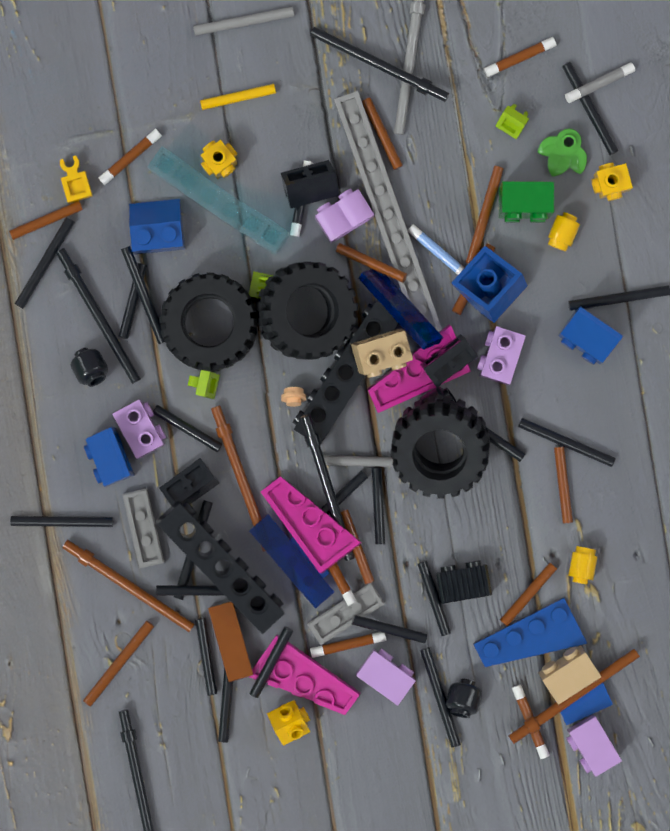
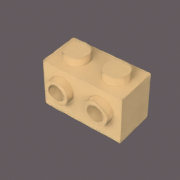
(382, 352)
(569, 674)

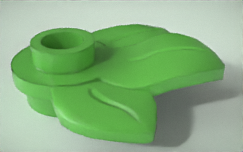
(563, 156)

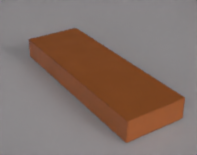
(230, 641)

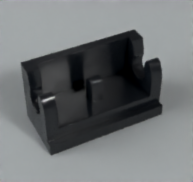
(310, 184)
(449, 360)
(189, 484)

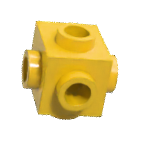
(223, 167)
(619, 176)
(289, 722)

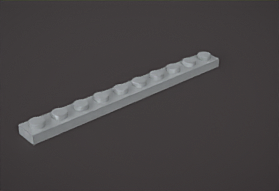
(384, 203)

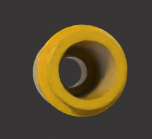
(563, 231)
(583, 565)

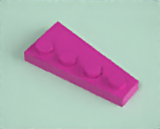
(410, 380)
(312, 528)
(307, 679)

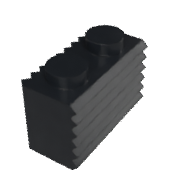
(463, 582)

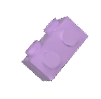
(501, 355)
(139, 428)
(386, 676)
(593, 745)

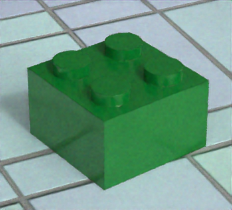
(526, 201)

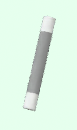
(600, 82)

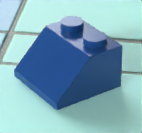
(156, 226)
(490, 284)
(589, 336)
(109, 457)

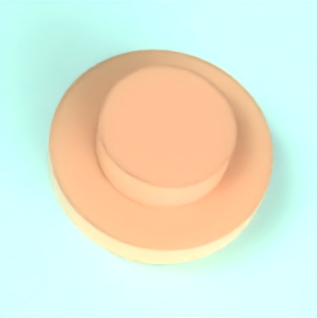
(293, 396)

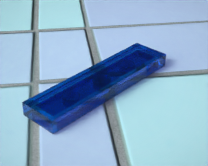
(401, 308)
(291, 561)

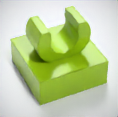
(512, 121)
(258, 283)
(205, 384)

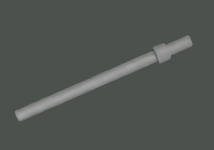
(417, 10)

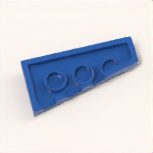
(536, 634)

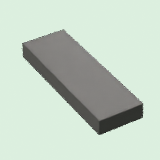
(143, 528)
(340, 616)

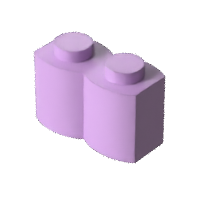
(344, 215)

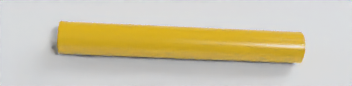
(238, 96)

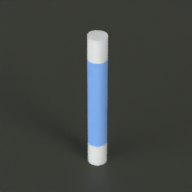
(435, 249)

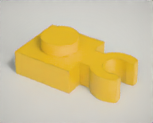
(75, 184)

